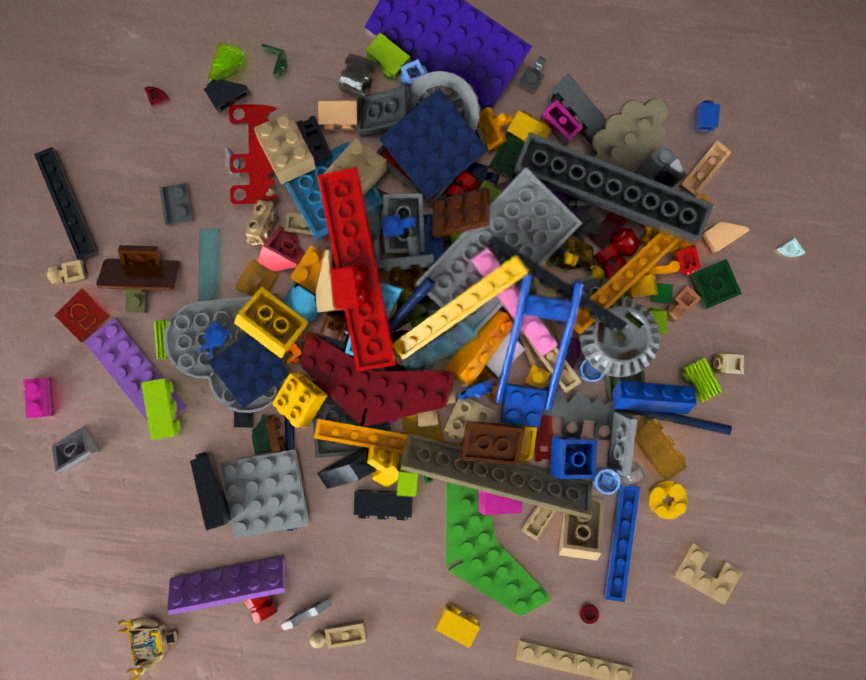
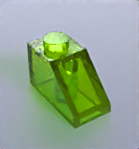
(226, 62)

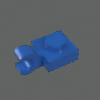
(394, 226)

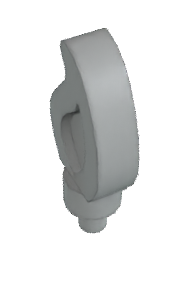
(236, 163)

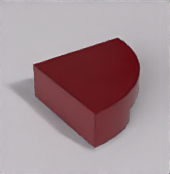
(156, 96)

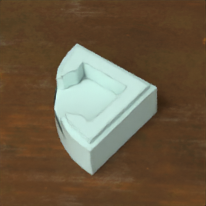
(791, 248)

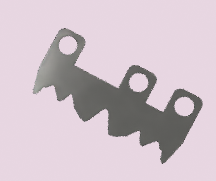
(582, 409)

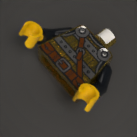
(573, 255)

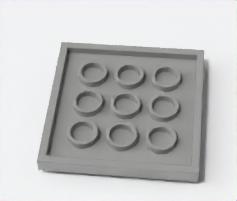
(265, 493)

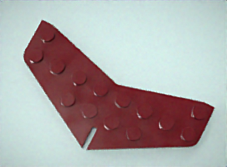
(384, 393)

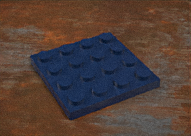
(433, 144)

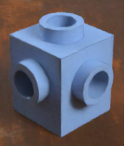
(410, 70)

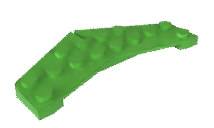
(485, 561)

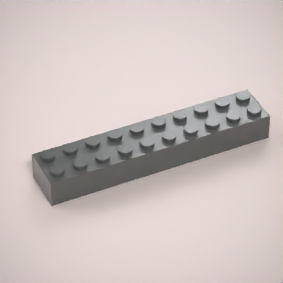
(615, 189)

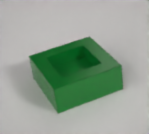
(664, 294)

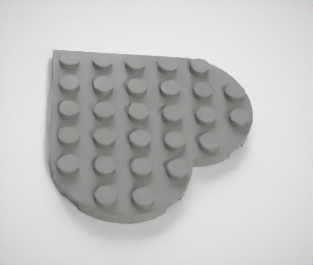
(185, 337)

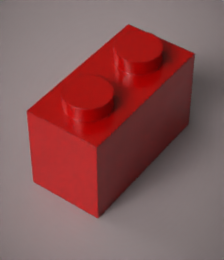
(347, 287)

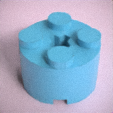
(302, 302)

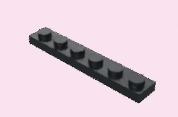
(65, 203)

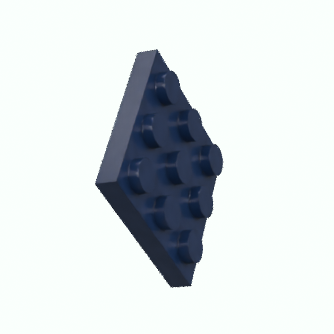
(248, 369)

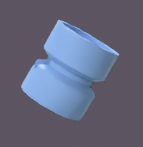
(588, 372)
(606, 480)

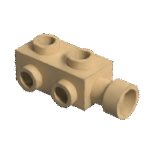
(263, 220)

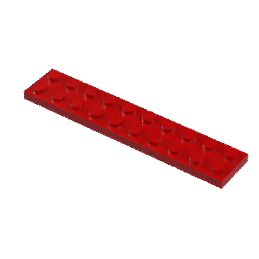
(351, 247)

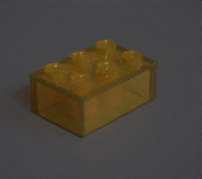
(659, 448)

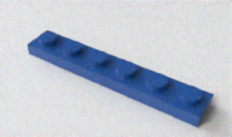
(622, 543)

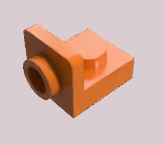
(297, 351)

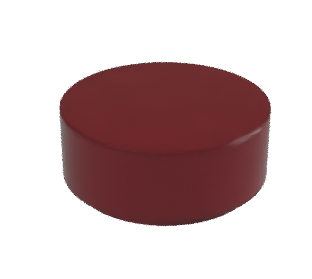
(589, 613)

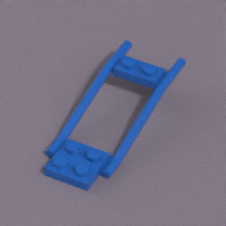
(524, 403)

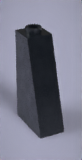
(210, 491)

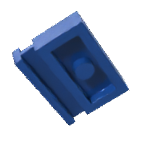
(478, 390)

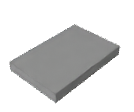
(622, 443)

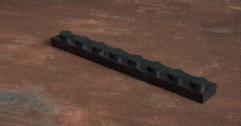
(562, 289)

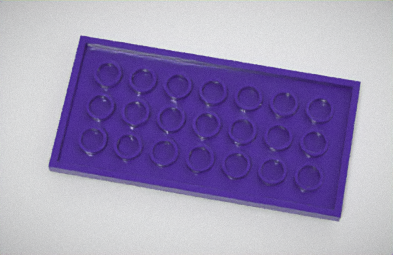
(455, 40)

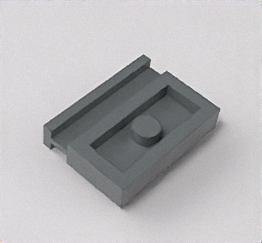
(176, 204)

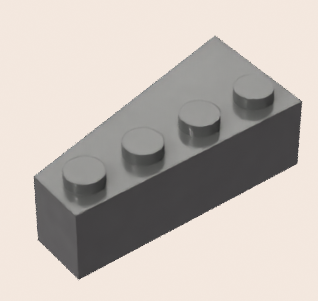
(579, 106)

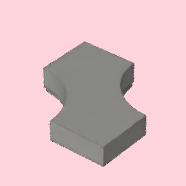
(305, 614)

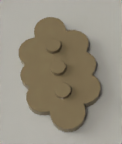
(631, 133)

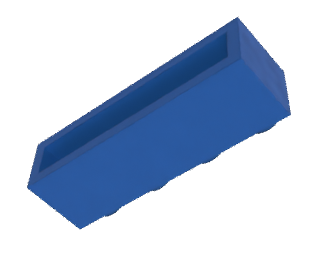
(654, 397)

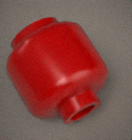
(625, 241)

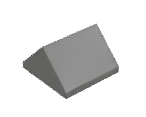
(73, 450)

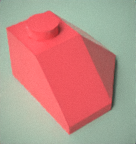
(281, 251)

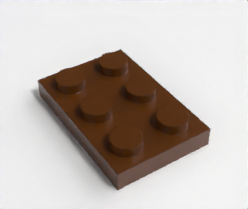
(461, 213)
(492, 442)

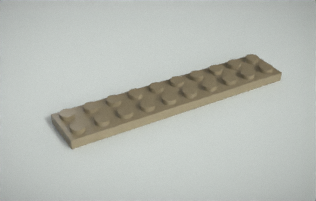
(518, 482)

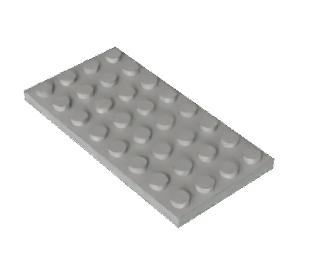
(523, 217)

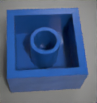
(573, 457)

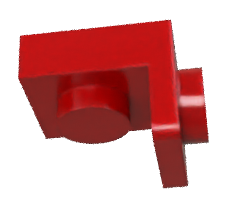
(688, 260)

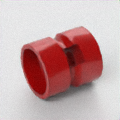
(464, 184)
(607, 254)
(261, 608)

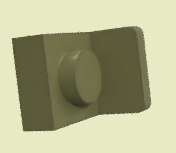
(136, 300)

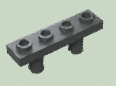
(414, 256)

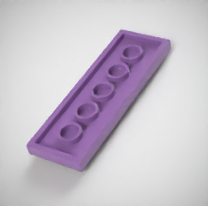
(126, 363)
(226, 585)

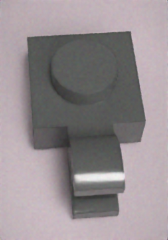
(532, 77)

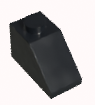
(225, 93)

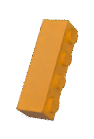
(476, 354)

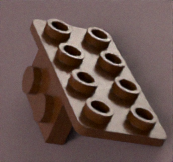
(138, 269)

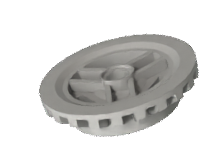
(463, 98)
(605, 355)

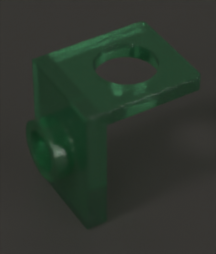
(281, 62)

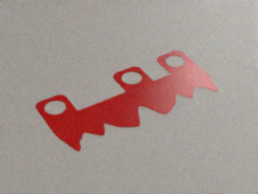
(256, 161)

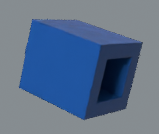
(707, 116)

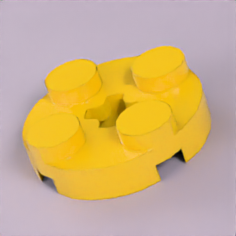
(661, 508)

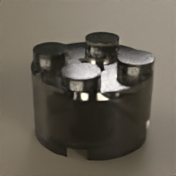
(357, 75)

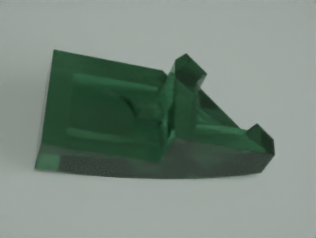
(260, 437)

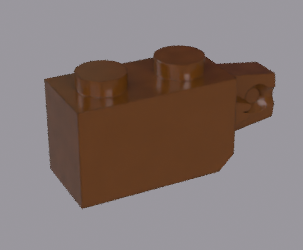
(335, 325)

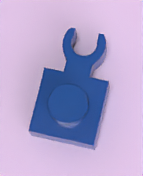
(215, 336)

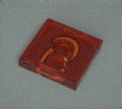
(81, 315)

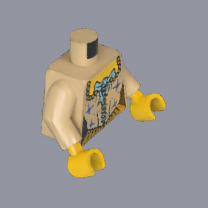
(147, 643)

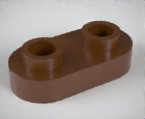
(276, 441)

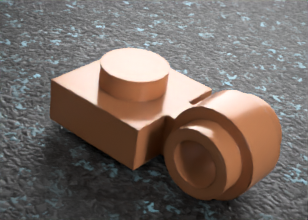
(685, 300)

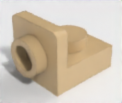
(728, 363)

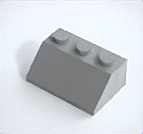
(407, 206)

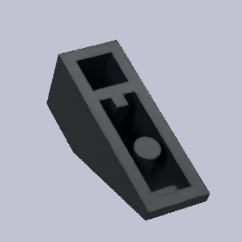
(347, 469)

